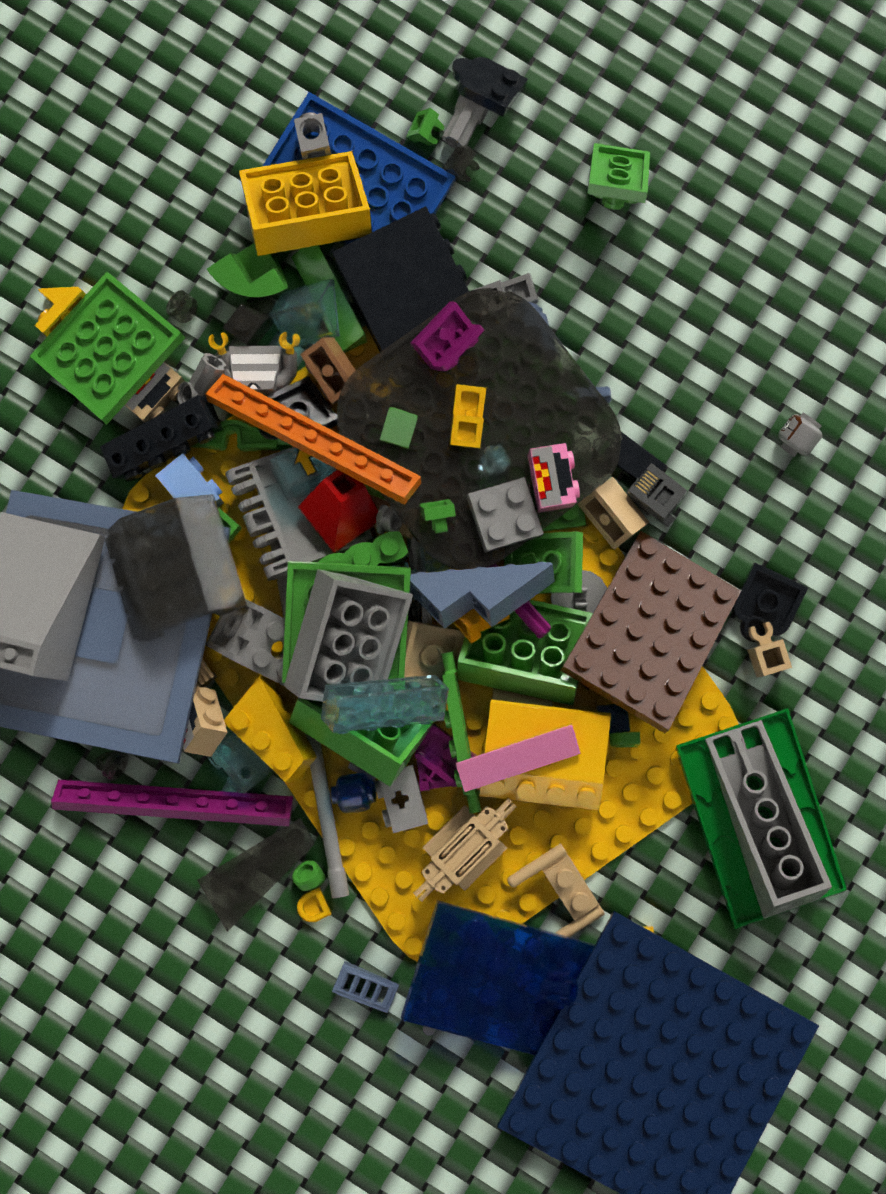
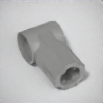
(464, 122)
(205, 375)

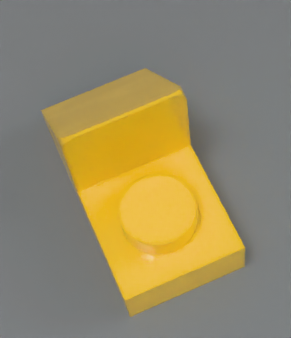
(63, 301)

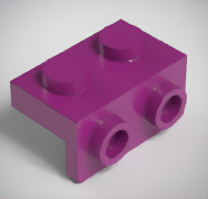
(446, 338)

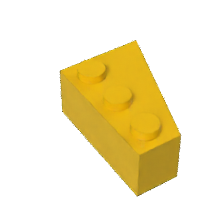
(264, 726)

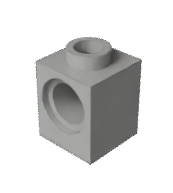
(315, 147)

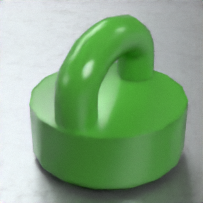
(308, 876)

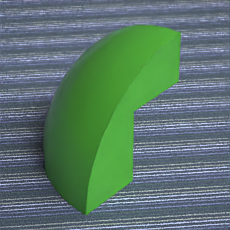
(249, 273)

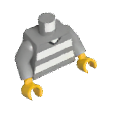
(260, 367)

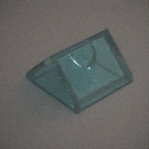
(308, 312)

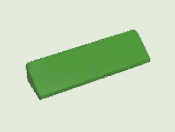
(313, 269)

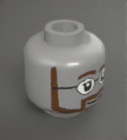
(800, 434)

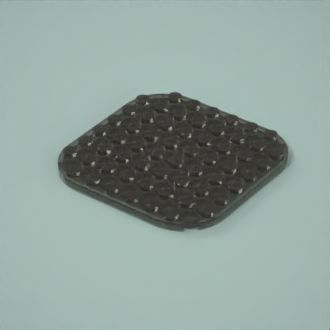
(531, 401)

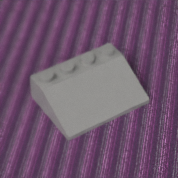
(346, 634)

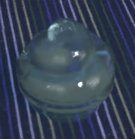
(494, 460)

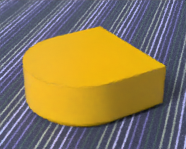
(313, 906)

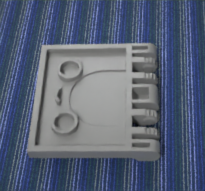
(290, 528)

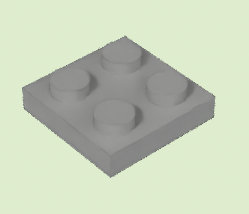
(504, 515)

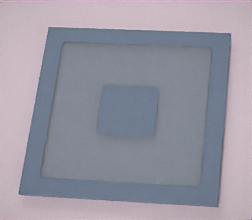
(118, 689)

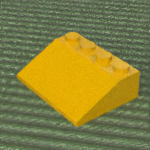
(305, 203)
(567, 782)

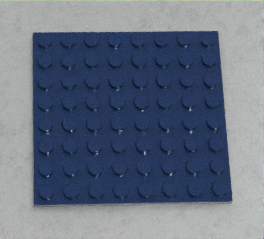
(657, 1069)

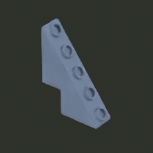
(489, 591)

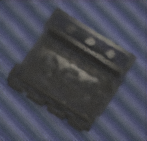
(173, 565)

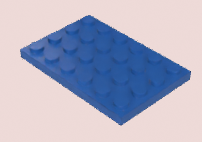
(391, 175)

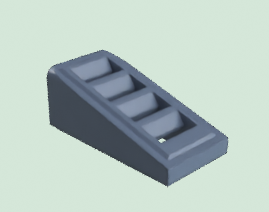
(351, 994)

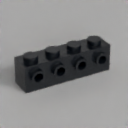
(162, 438)

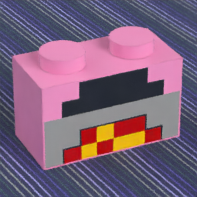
(552, 477)

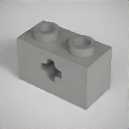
(414, 811)

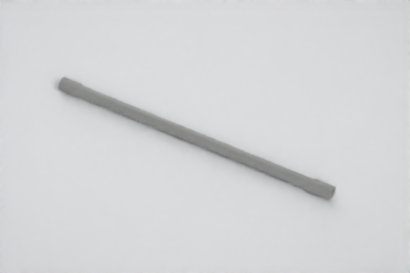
(336, 871)

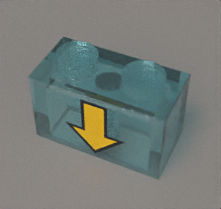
(298, 472)

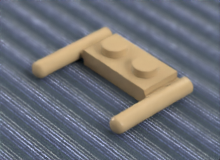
(567, 884)

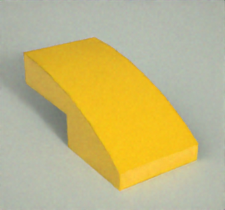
(467, 416)

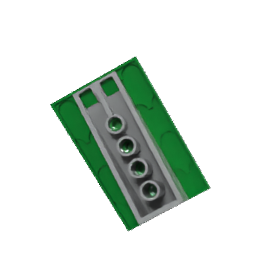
(760, 818)

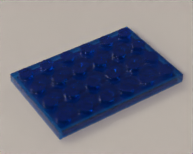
(486, 975)

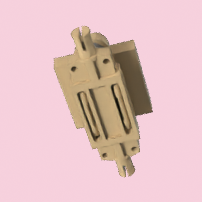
(464, 848)

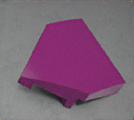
(435, 760)

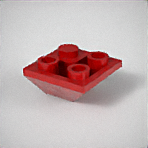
(339, 510)

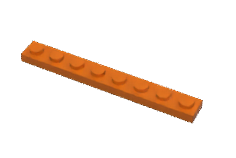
(314, 439)

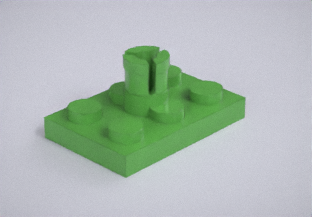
(618, 175)
(560, 549)

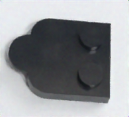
(488, 83)
(306, 400)
(765, 599)

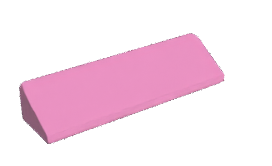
(518, 758)

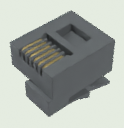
(657, 494)

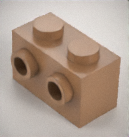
(329, 366)

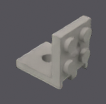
(248, 639)

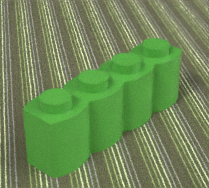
(385, 550)

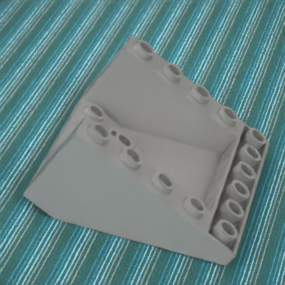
(43, 594)

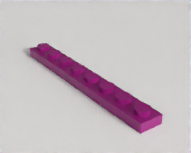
(172, 802)

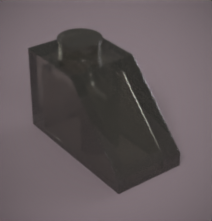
(250, 321)

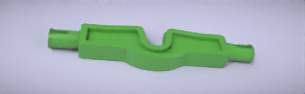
(247, 437)

